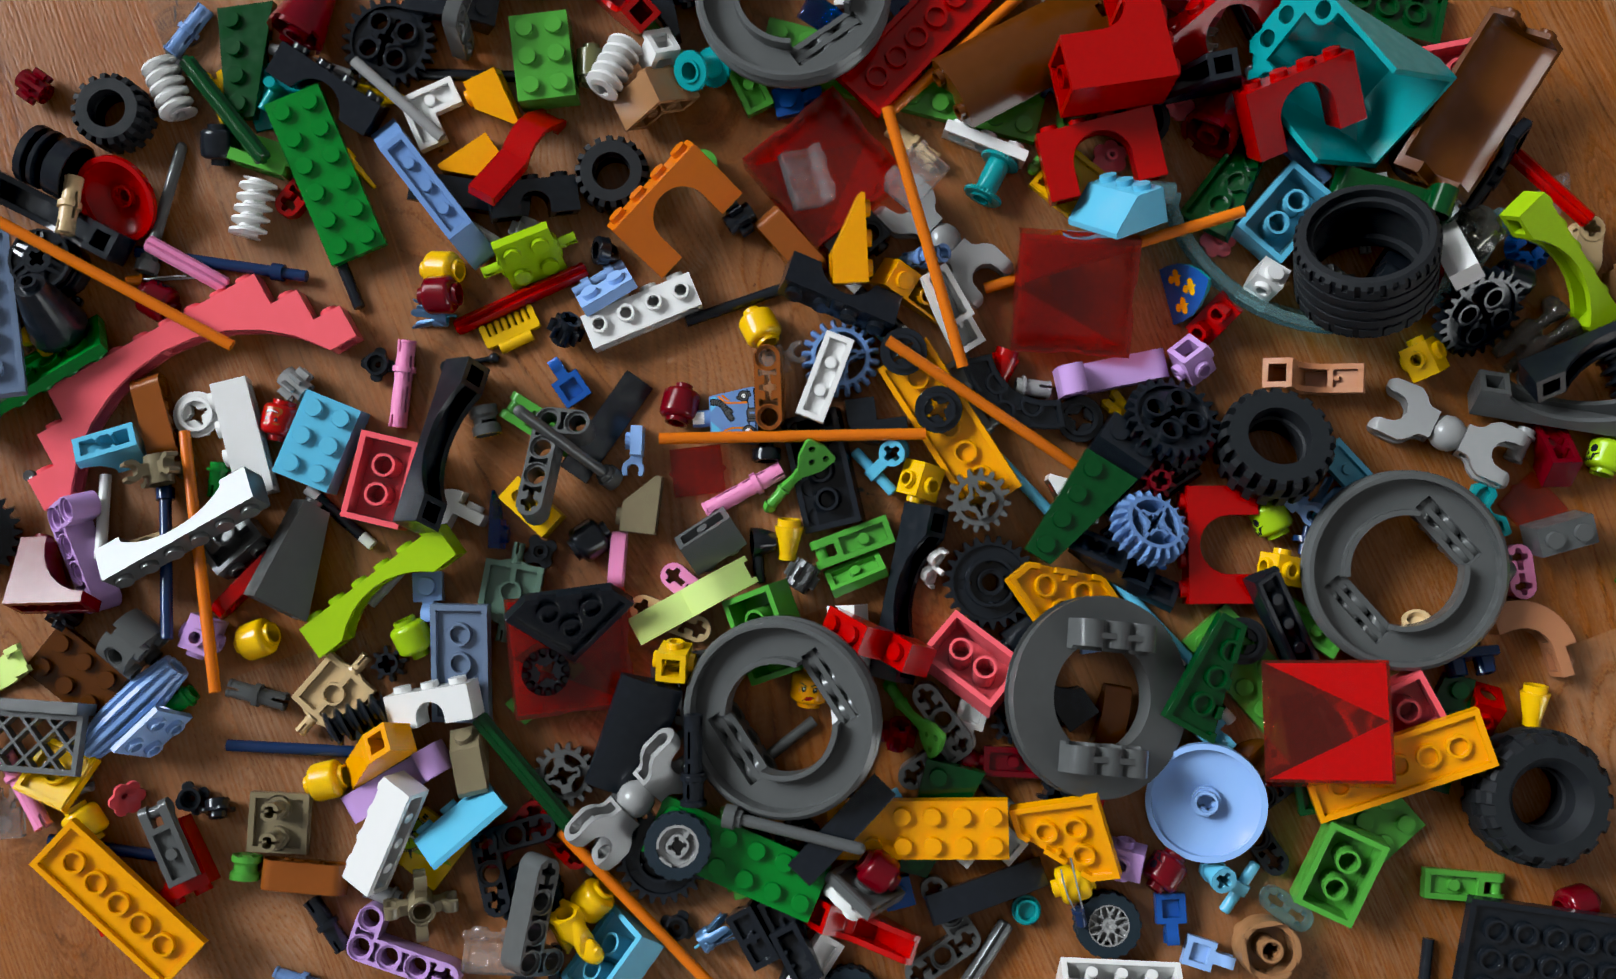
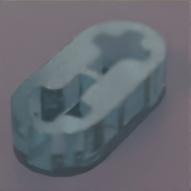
(1282, 913)

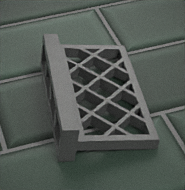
(51, 712)

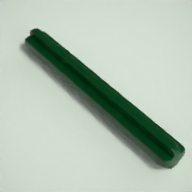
(224, 110)
(523, 770)

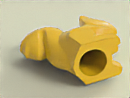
(571, 930)

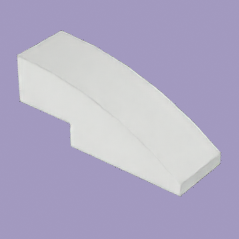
(1459, 258)
(968, 329)

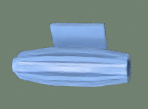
(137, 717)

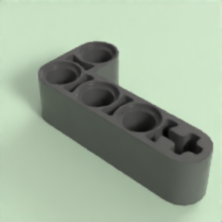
(549, 464)
(529, 918)

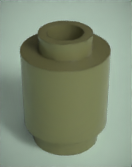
(585, 59)

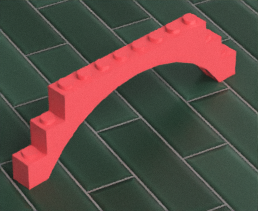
(96, 390)

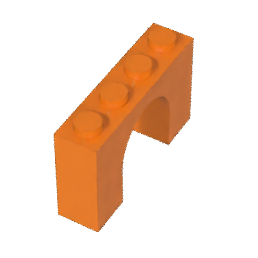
(635, 221)

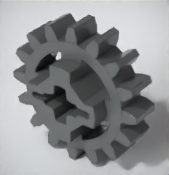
(973, 481)
(562, 760)

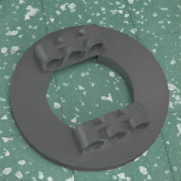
(774, 61)
(1453, 521)
(732, 749)
(1090, 767)

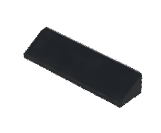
(611, 422)
(1280, 615)

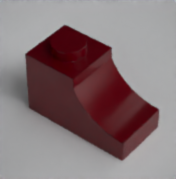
(1555, 457)

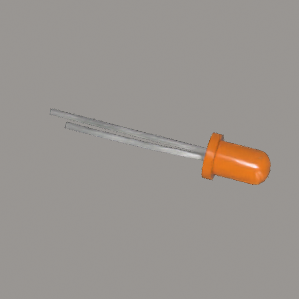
(136, 280)

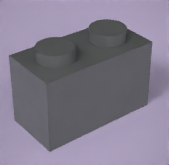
(1559, 533)
(710, 541)

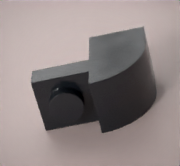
(862, 415)

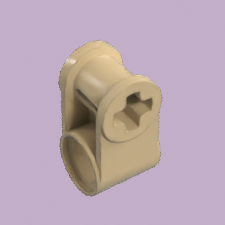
(1591, 242)

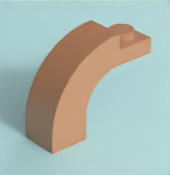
(1313, 378)
(1547, 629)

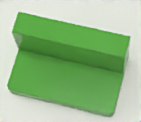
(276, 165)

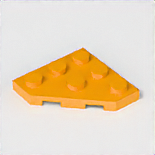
(1044, 586)
(1070, 829)

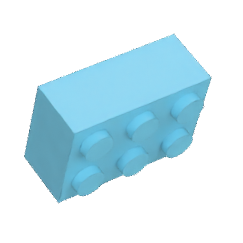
(1276, 212)
(320, 442)

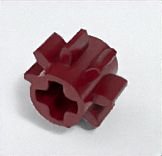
(34, 86)
(1163, 476)
(898, 734)

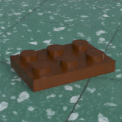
(75, 671)

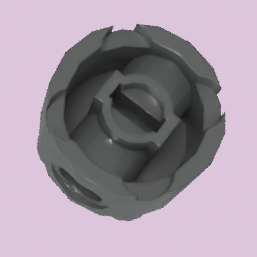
(132, 643)

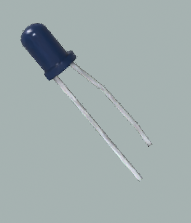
(1077, 911)

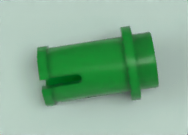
(216, 472)
(185, 697)

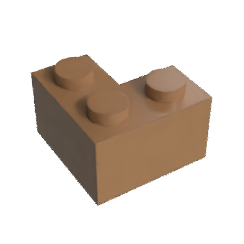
(651, 96)

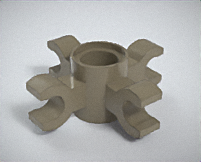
(157, 469)
(420, 894)

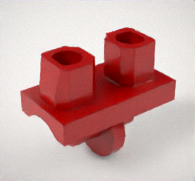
(1214, 318)

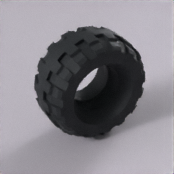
(1576, 806)

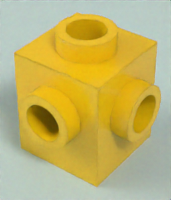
(1423, 358)
(920, 481)
(1287, 564)
(674, 661)

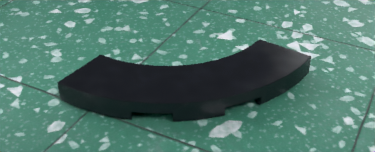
(1497, 169)
(1030, 411)

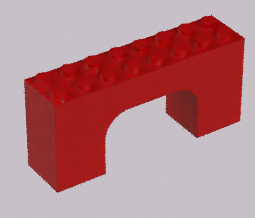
(1116, 65)

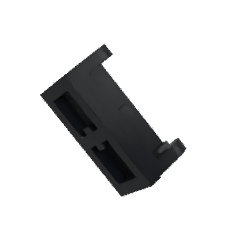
(752, 935)

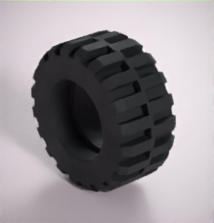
(1288, 417)

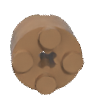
(1279, 957)

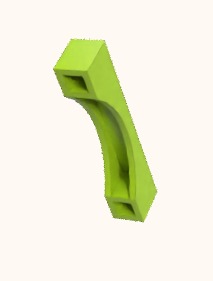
(1537, 221)
(338, 623)

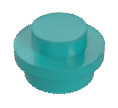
(1026, 909)

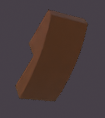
(1113, 714)

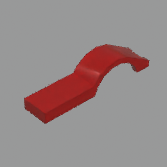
(514, 156)

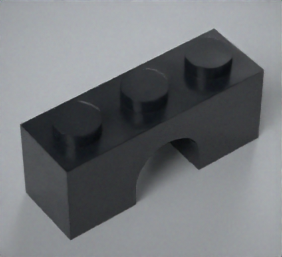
(557, 192)

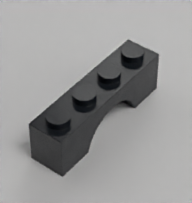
(297, 69)
(807, 284)
(1071, 703)

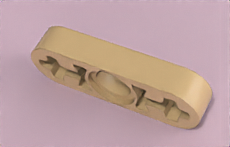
(688, 633)

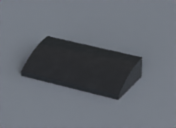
(830, 496)
(634, 716)

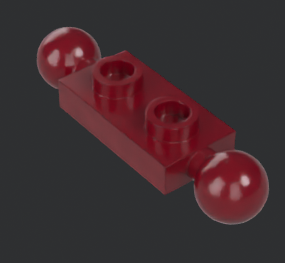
(999, 762)

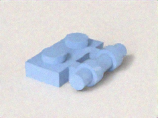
(604, 287)

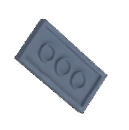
(461, 647)

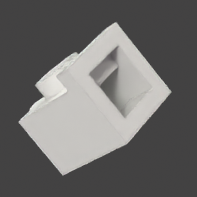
(658, 48)
(1266, 279)

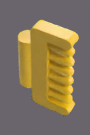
(511, 337)

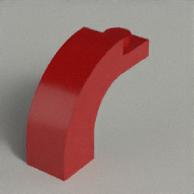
(632, 14)

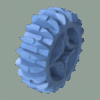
(855, 354)
(1148, 529)

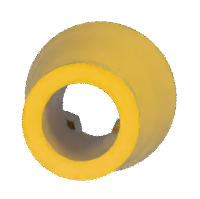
(788, 537)
(1534, 701)

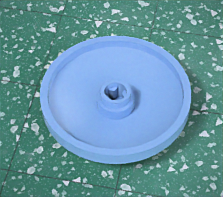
(1207, 803)

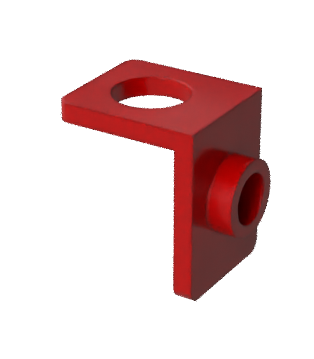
(1491, 710)

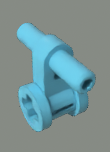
(875, 470)
(1224, 880)

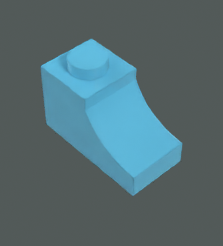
(109, 447)

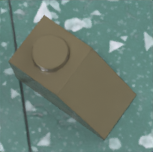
(642, 509)
(469, 761)

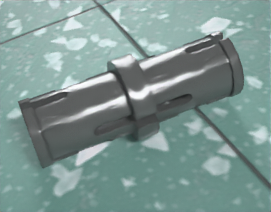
(257, 694)

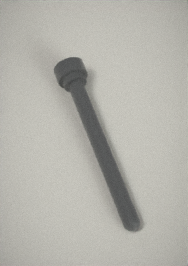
(147, 263)
(607, 475)
(735, 818)

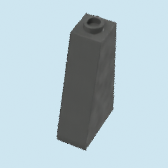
(292, 561)

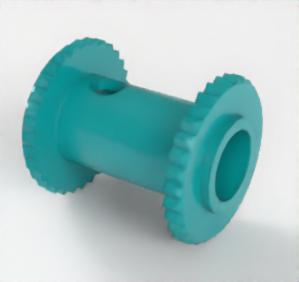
(696, 70)
(991, 178)

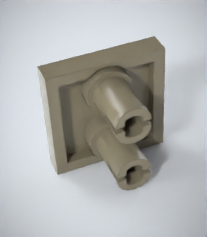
(279, 822)

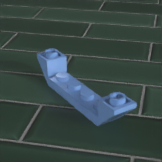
(433, 194)

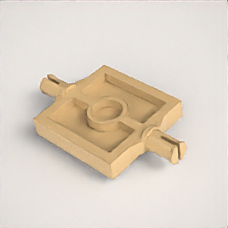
(331, 687)

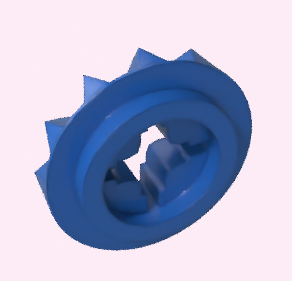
(1511, 250)

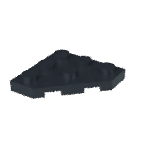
(569, 617)

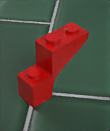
(876, 642)
(876, 934)

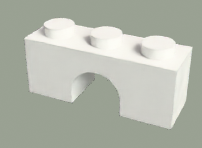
(458, 699)

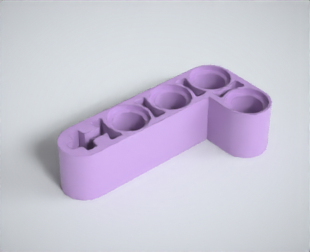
(1109, 374)
(74, 532)
(422, 766)
(407, 951)

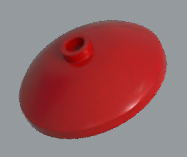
(118, 195)

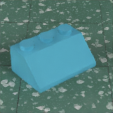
(1119, 206)
(458, 825)
(627, 949)

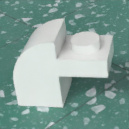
(456, 507)

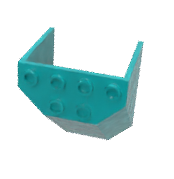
(1394, 73)

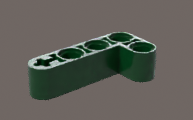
(1438, 196)

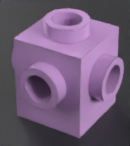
(1191, 360)
(191, 635)
(1131, 858)

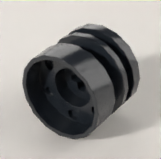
(47, 156)
(28, 259)

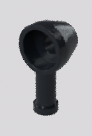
(761, 543)

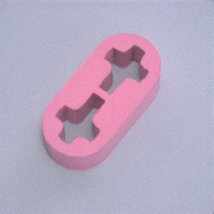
(617, 558)
(1524, 574)
(685, 575)

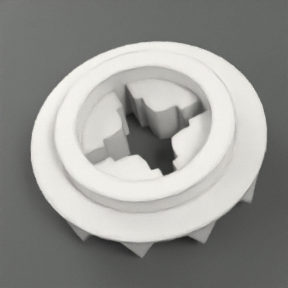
(185, 411)

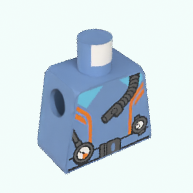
(729, 412)

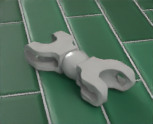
(965, 256)
(1447, 433)
(614, 819)

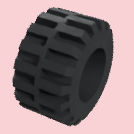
(96, 100)
(598, 157)

